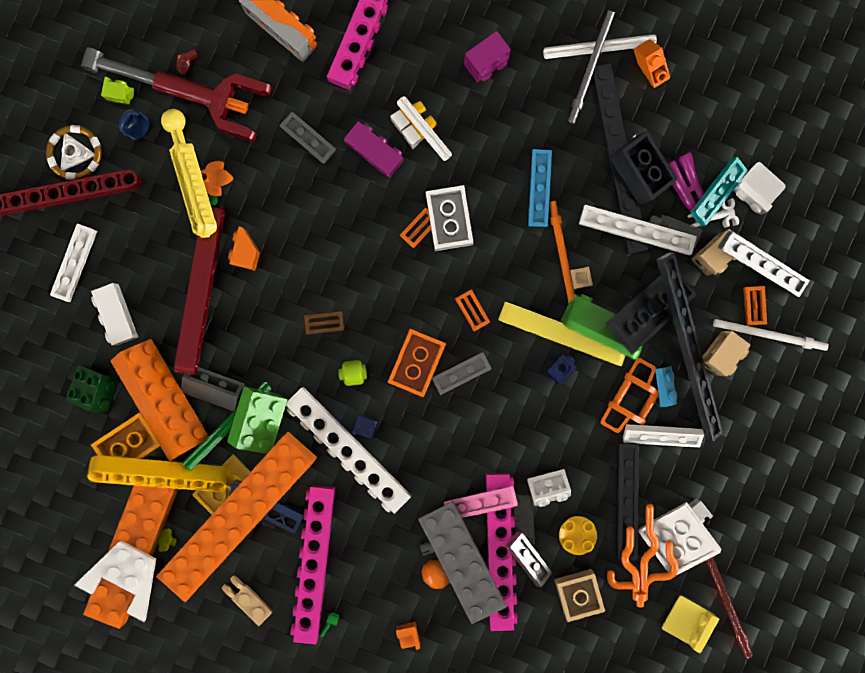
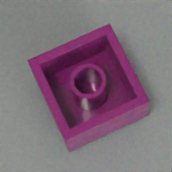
(487, 57)

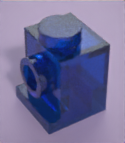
(569, 365)

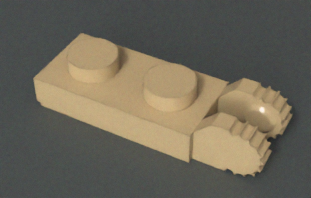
(248, 601)

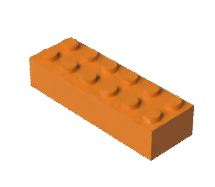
(159, 399)

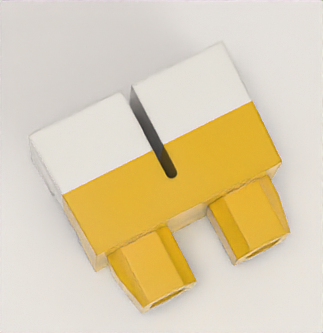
(407, 128)

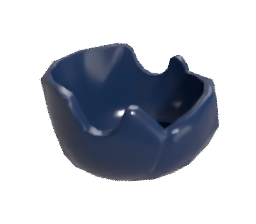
(133, 124)

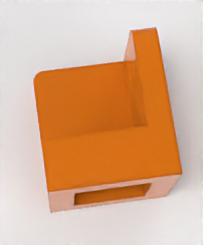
(408, 635)

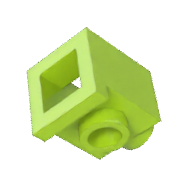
(117, 91)

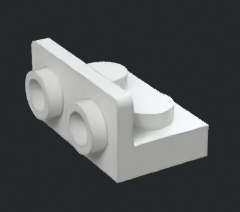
(549, 488)

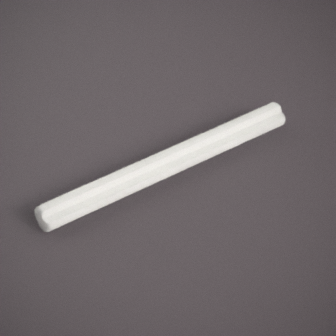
(587, 48)

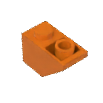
(652, 62)
(244, 251)

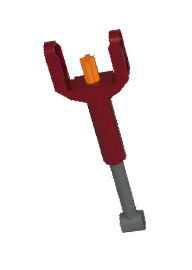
(217, 99)

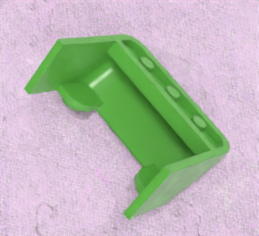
(590, 321)

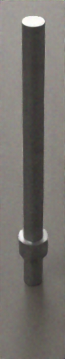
(578, 103)

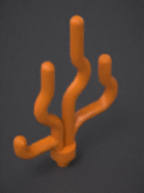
(641, 581)

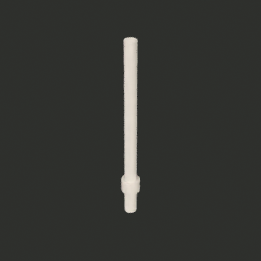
(805, 342)

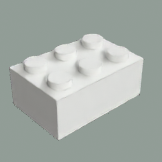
(449, 218)

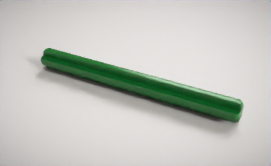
(215, 437)

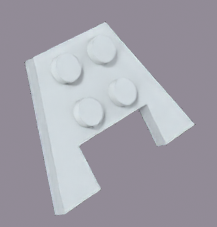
(127, 569)

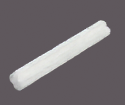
(424, 128)

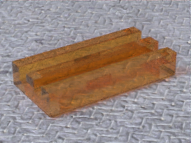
(308, 325)

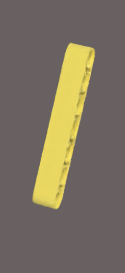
(557, 332)

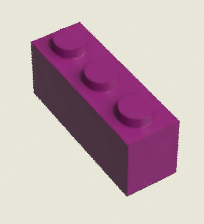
(374, 149)

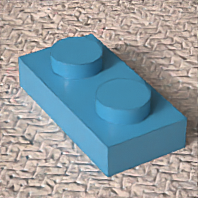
(666, 388)

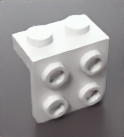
(759, 188)

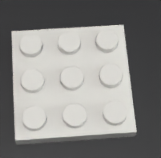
(689, 537)

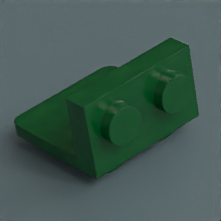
(92, 390)

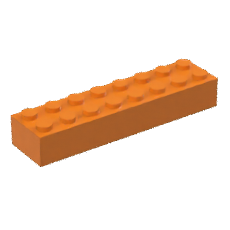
(140, 528)

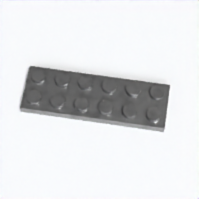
(462, 562)

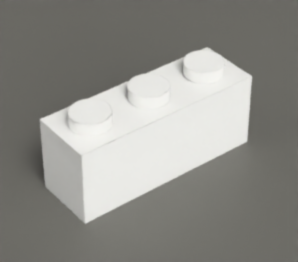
(114, 314)

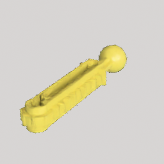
(189, 176)

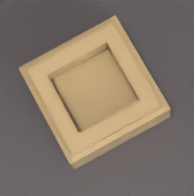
(581, 277)

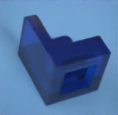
(365, 426)

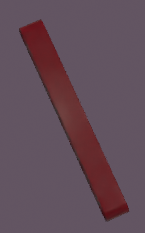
(65, 192)
(198, 298)

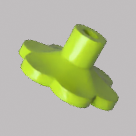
(166, 540)

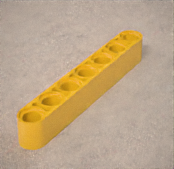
(157, 474)

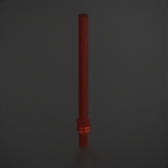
(741, 637)

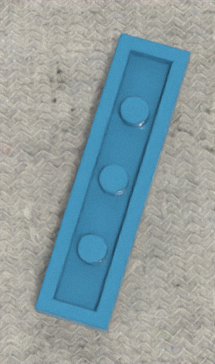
(539, 188)

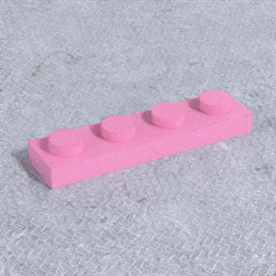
(485, 502)

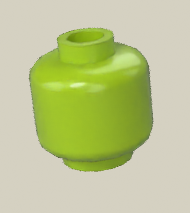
(353, 373)

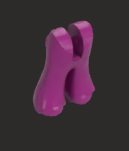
(694, 187)

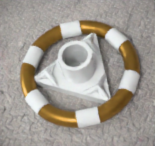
(73, 152)

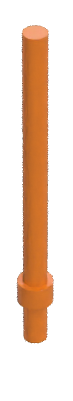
(556, 221)

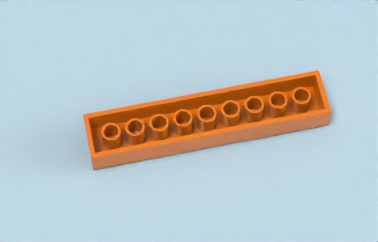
(236, 516)

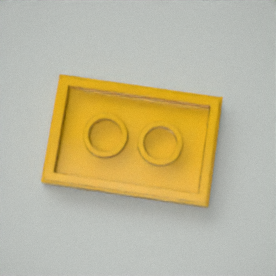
(212, 500)

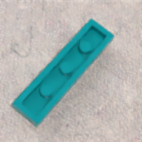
(719, 191)

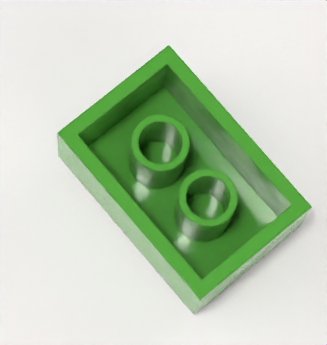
(257, 420)

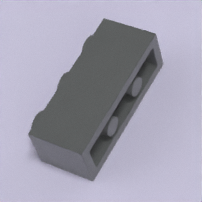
(213, 388)

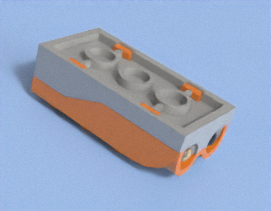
(282, 26)

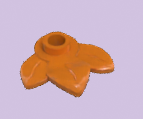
(215, 178)

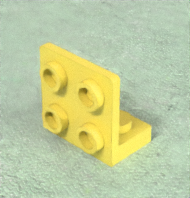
(690, 623)

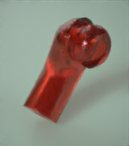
(184, 60)

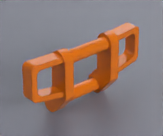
(629, 379)

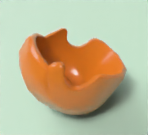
(434, 575)

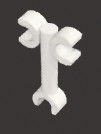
(727, 213)

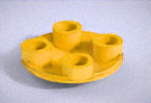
(578, 535)

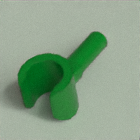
(332, 619)

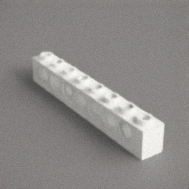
(400, 494)

